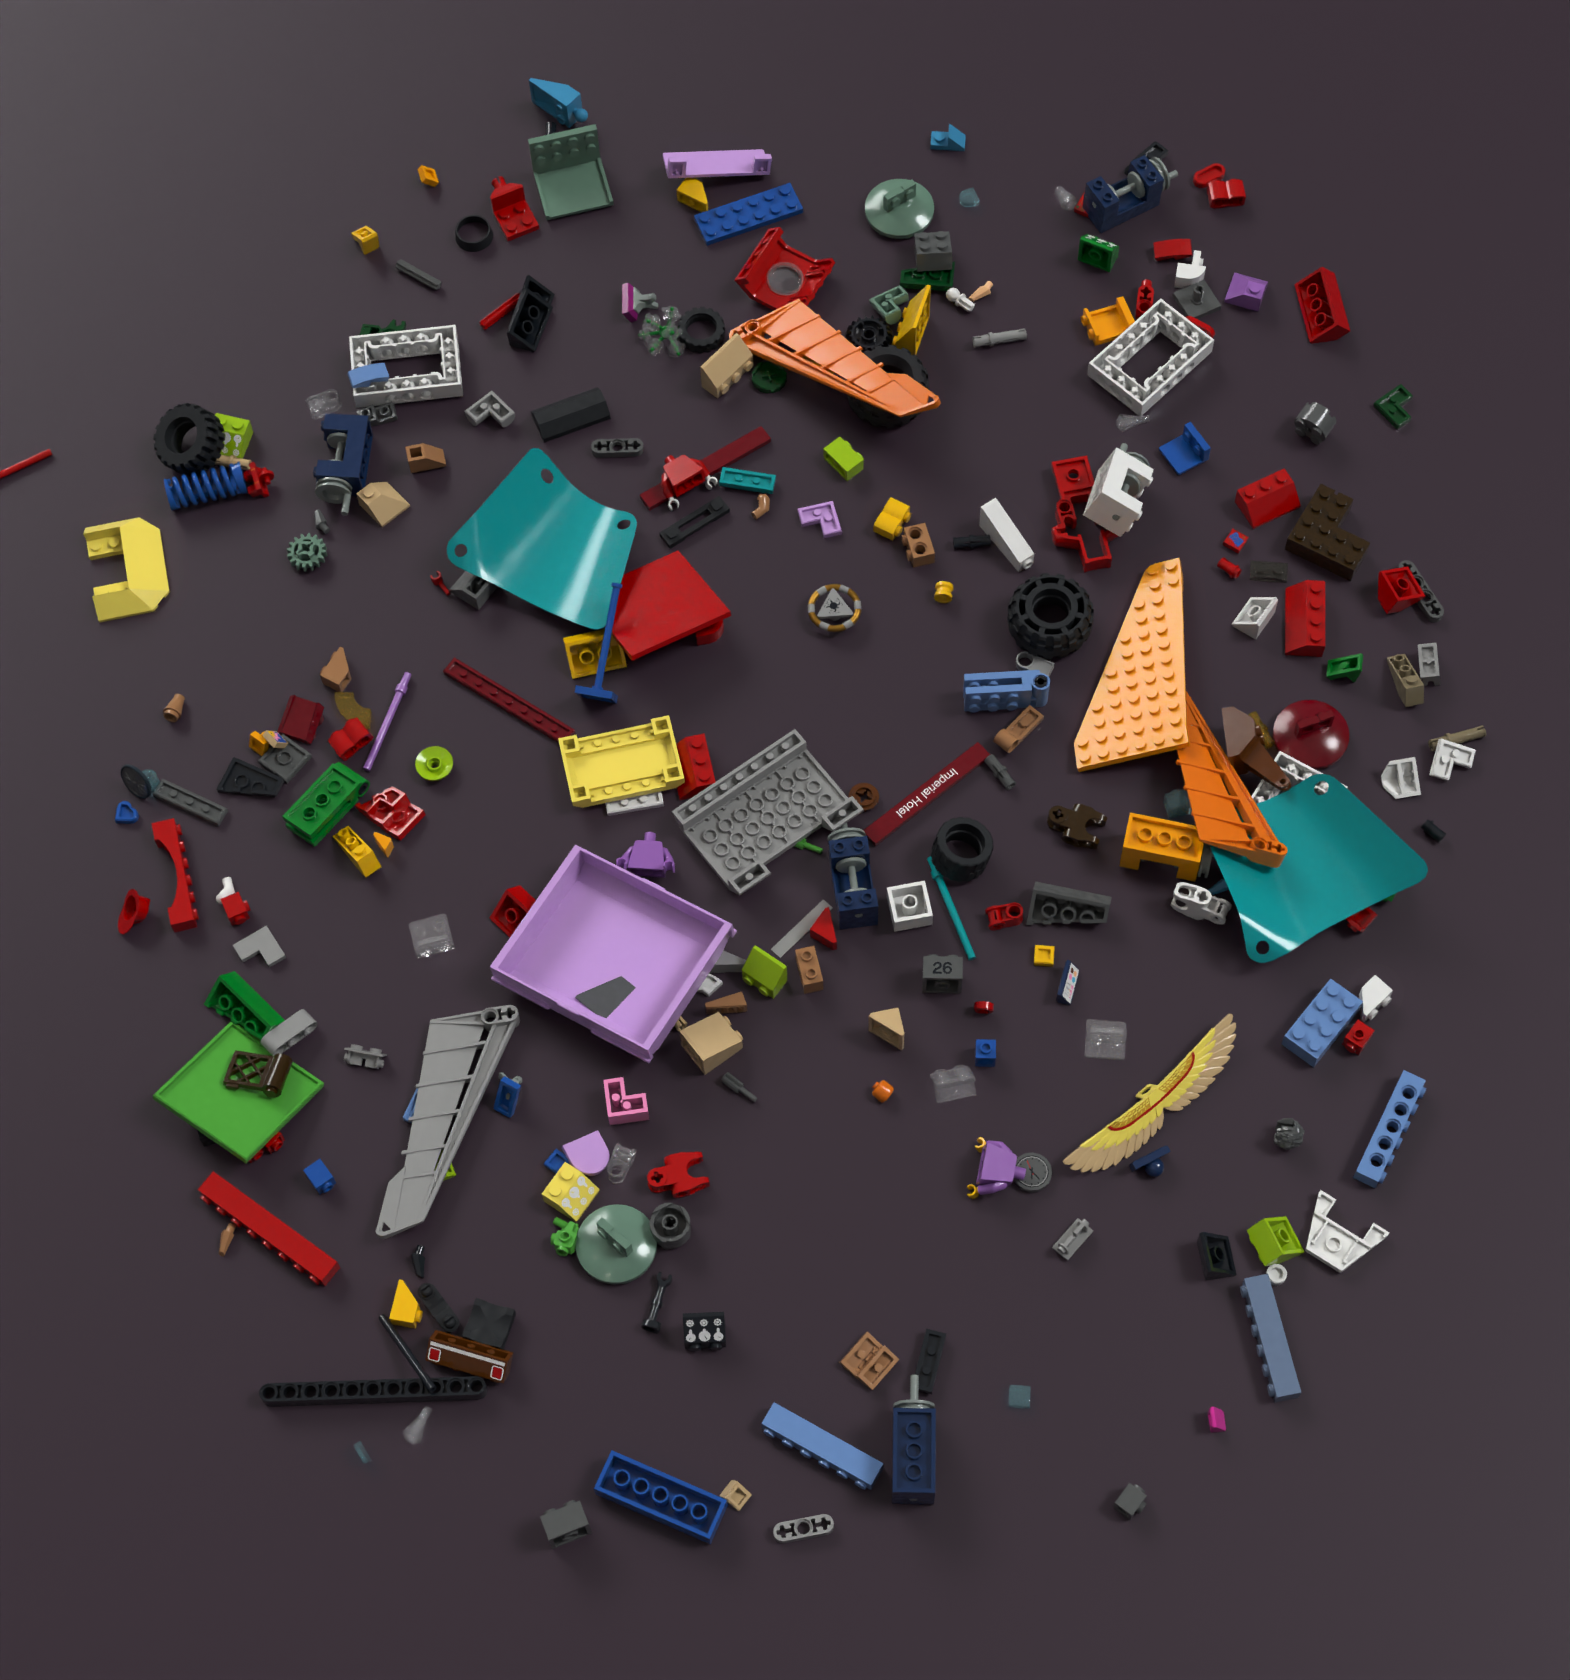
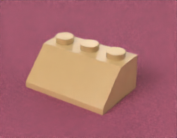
(726, 366)

